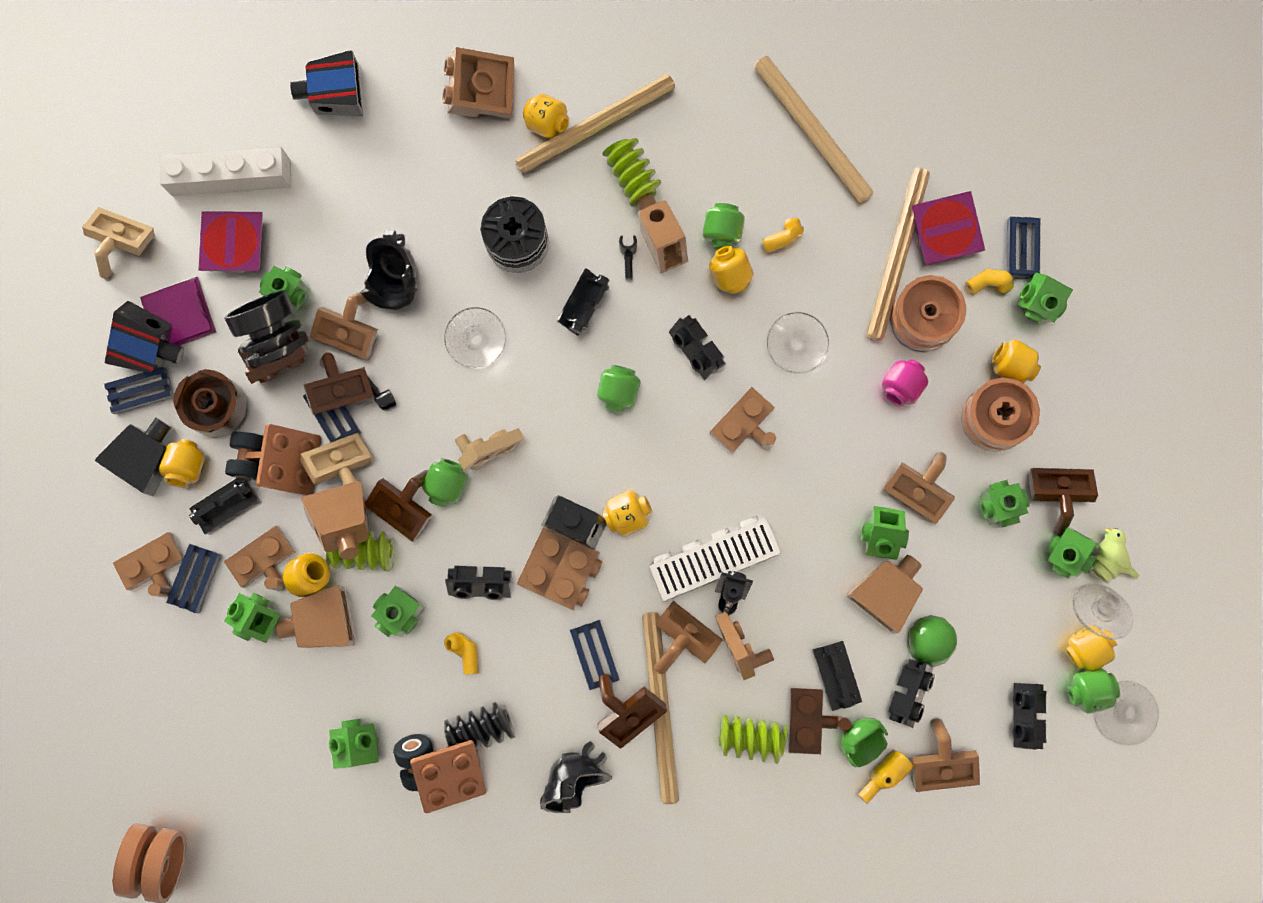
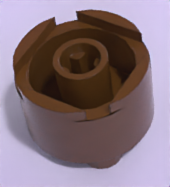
(205, 386)

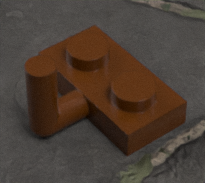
(338, 388)
(1065, 487)
(398, 507)
(628, 717)
(807, 721)

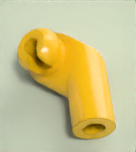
(782, 239)
(991, 277)
(465, 649)

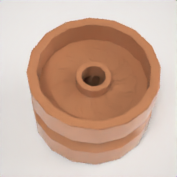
(943, 316)
(1000, 432)
(149, 863)

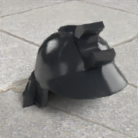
(391, 272)
(569, 779)

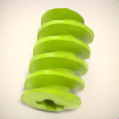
(631, 170)
(370, 552)
(752, 739)

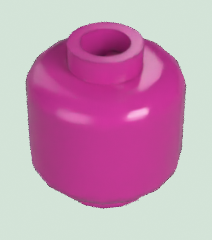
(904, 382)

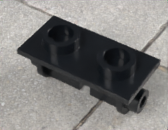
(582, 301)
(687, 336)
(222, 505)
(464, 583)
(733, 588)
(837, 676)
(917, 682)
(1027, 729)

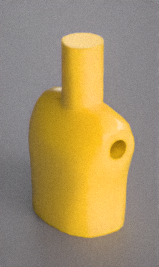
(886, 775)

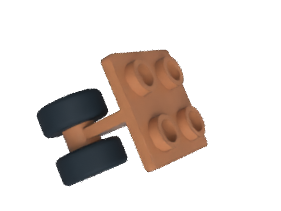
(277, 456)
(441, 775)

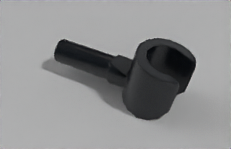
(628, 252)
(384, 399)

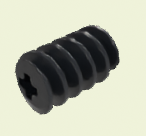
(480, 728)

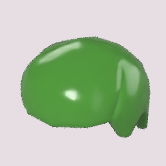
(932, 640)
(864, 741)

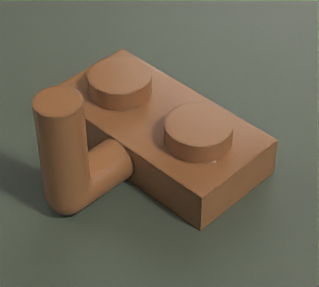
(344, 331)
(744, 421)
(921, 491)
(261, 558)
(149, 564)
(688, 634)
(742, 654)
(946, 768)

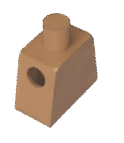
(662, 233)
(339, 518)
(889, 593)
(319, 620)

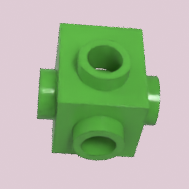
(290, 279)
(1044, 298)
(993, 504)
(885, 533)
(1080, 544)
(408, 611)
(252, 617)
(353, 744)

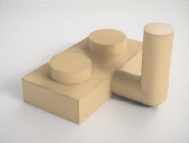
(116, 232)
(479, 451)
(336, 459)

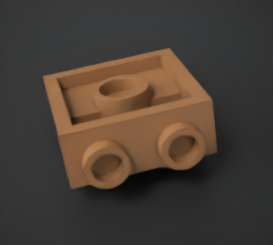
(478, 83)
(560, 569)

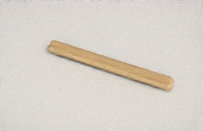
(595, 123)
(813, 129)
(897, 256)
(662, 726)

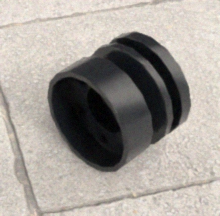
(519, 251)
(266, 327)

